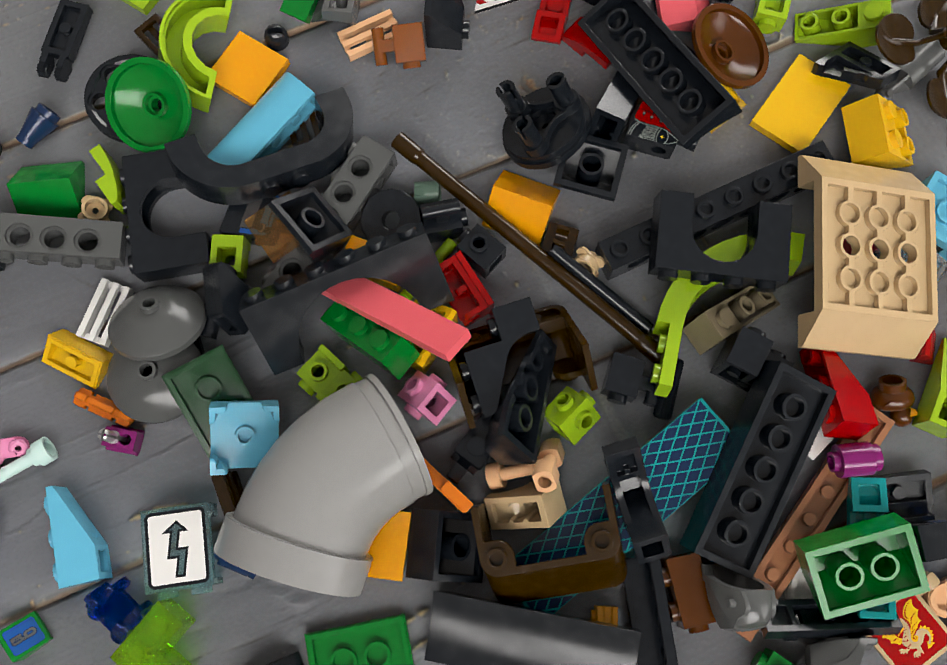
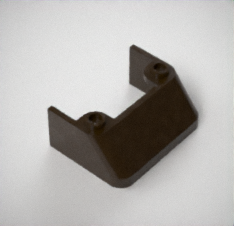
(571, 357)
(598, 569)

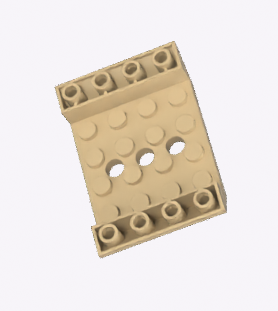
(863, 300)

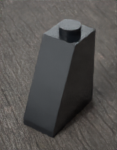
(614, 109)

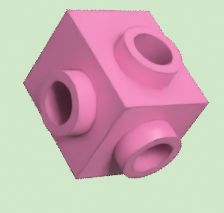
(426, 397)

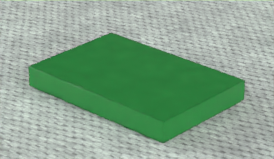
(362, 643)

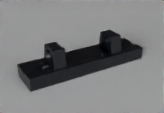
(812, 624)

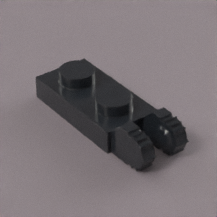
(64, 39)

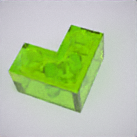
(155, 637)

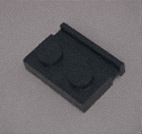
(910, 494)

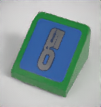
(24, 637)

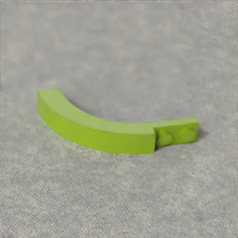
(684, 294)

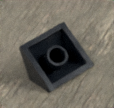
(593, 168)
(311, 222)

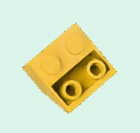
(878, 133)

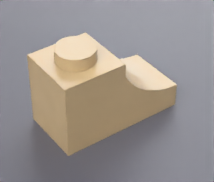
(525, 508)

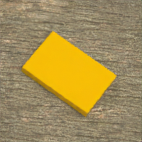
(798, 106)

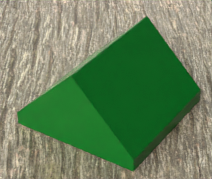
(49, 189)

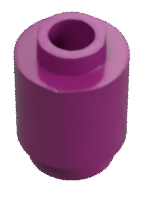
(855, 459)

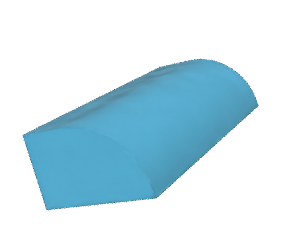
(267, 123)

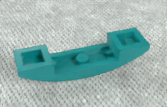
(868, 500)

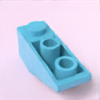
(77, 544)

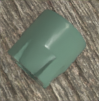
(427, 192)

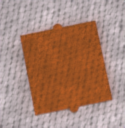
(270, 233)

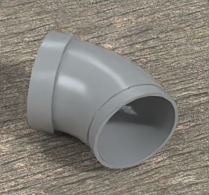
(327, 493)

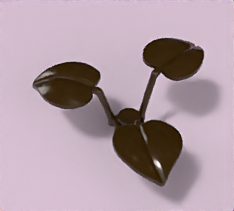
(895, 41)

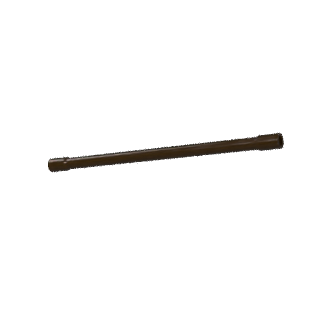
(416, 155)

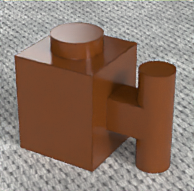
(406, 43)

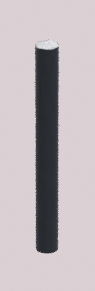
(600, 289)

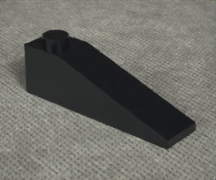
(445, 24)

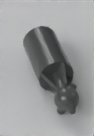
(926, 58)

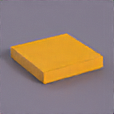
(248, 69)

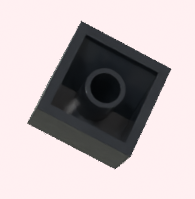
(443, 547)

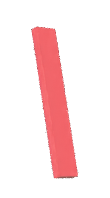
(401, 316)

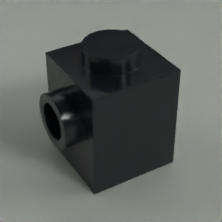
(481, 250)

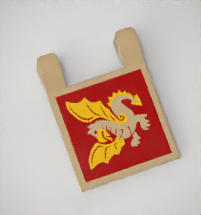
(922, 634)

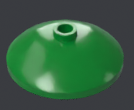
(133, 103)

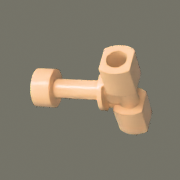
(544, 472)

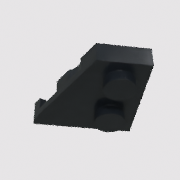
(856, 66)

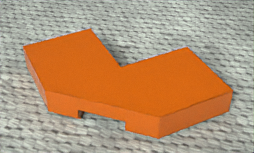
(456, 497)

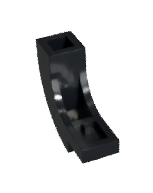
(636, 500)

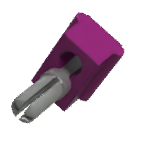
(116, 437)

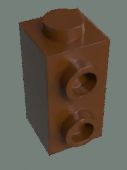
(687, 592)

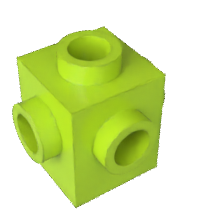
(572, 414)

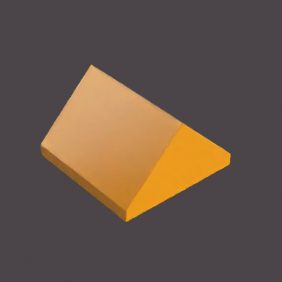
(523, 203)

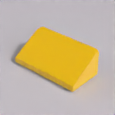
(76, 357)

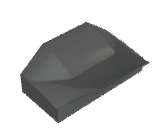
(337, 10)

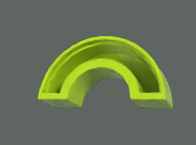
(178, 30)

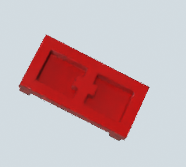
(469, 294)

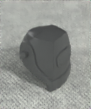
(737, 601)
(838, 650)

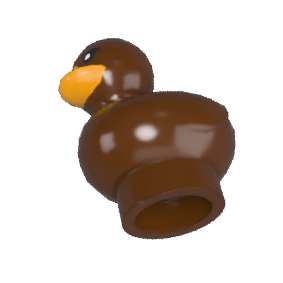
(896, 397)

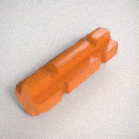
(101, 406)

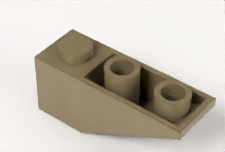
(728, 317)

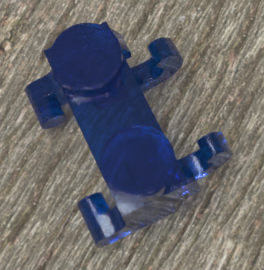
(116, 609)

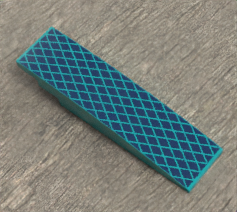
(676, 467)

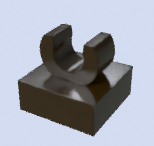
(560, 235)

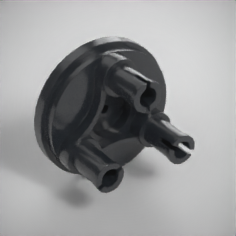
(544, 124)

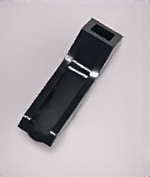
(487, 364)

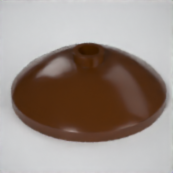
(730, 45)

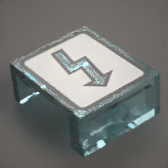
(178, 549)

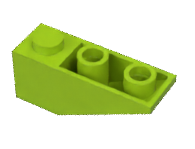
(842, 24)
(933, 403)

